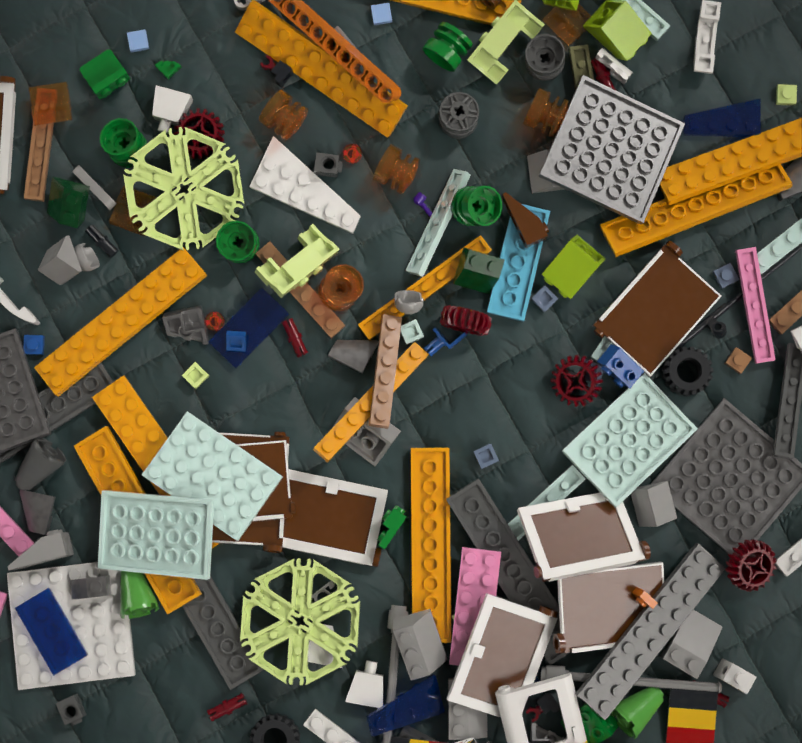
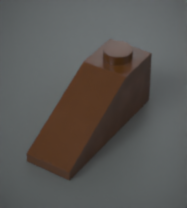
(527, 224)

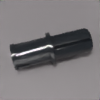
(101, 241)

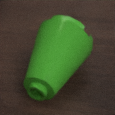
(135, 595)
(637, 710)

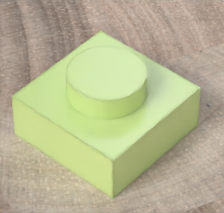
(786, 94)
(195, 375)

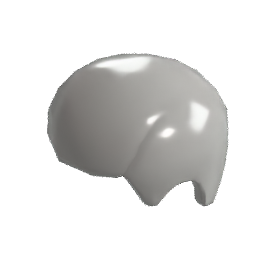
(86, 257)
(408, 301)

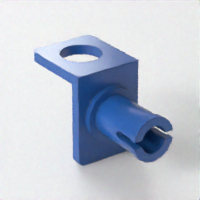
(441, 341)

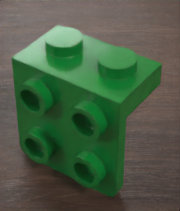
(104, 74)
(594, 726)

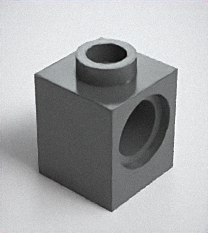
(321, 159)
(63, 710)

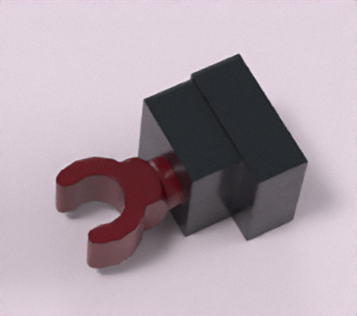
(280, 71)
(546, 703)

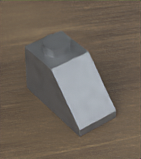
(90, 587)

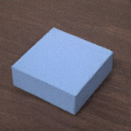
(381, 13)
(138, 40)

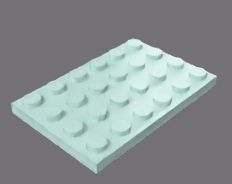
(629, 440)
(210, 466)
(156, 534)

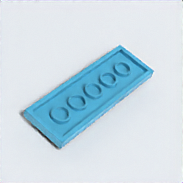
(514, 287)

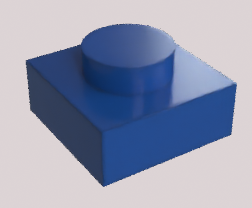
(236, 341)
(34, 344)

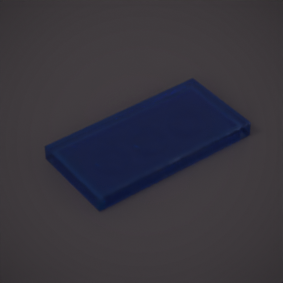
(256, 318)
(51, 631)

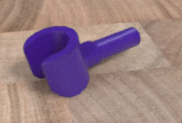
(419, 199)

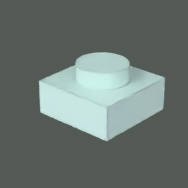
(411, 332)

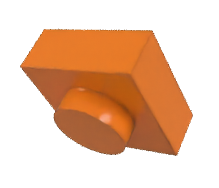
(644, 598)

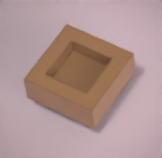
(738, 360)

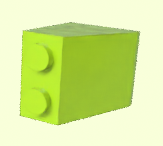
(618, 28)
(573, 267)

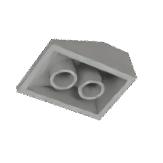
(47, 548)
(692, 644)

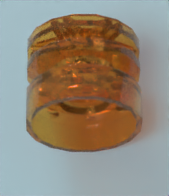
(546, 112)
(286, 117)
(396, 169)
(341, 277)

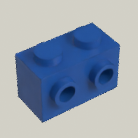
(620, 367)

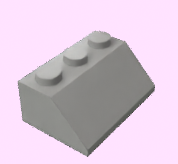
(370, 441)
(419, 643)
(465, 721)

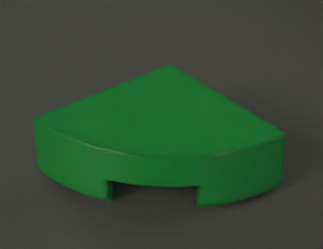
(168, 68)

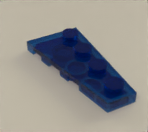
(730, 121)
(409, 707)

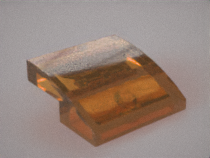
(567, 23)
(50, 103)
(120, 215)

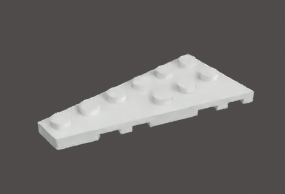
(294, 184)

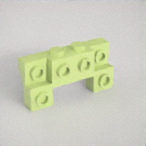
(495, 42)
(300, 267)

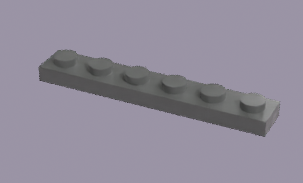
(789, 404)

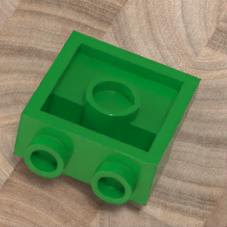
(393, 521)

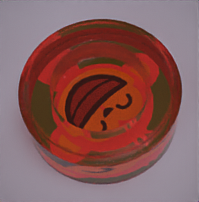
(352, 153)
(214, 321)

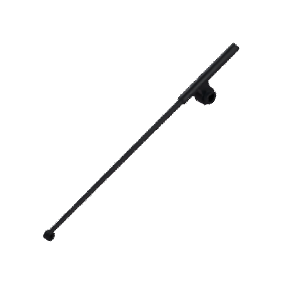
(717, 328)

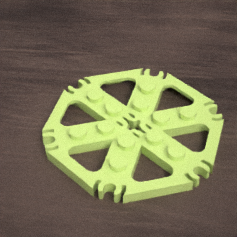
(180, 171)
(283, 630)

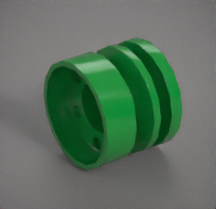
(447, 46)
(121, 140)
(476, 205)
(228, 236)

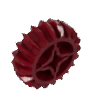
(202, 118)
(465, 320)
(566, 393)
(753, 553)

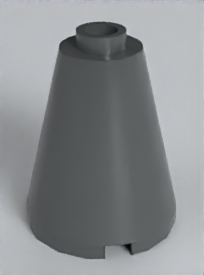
(38, 464)

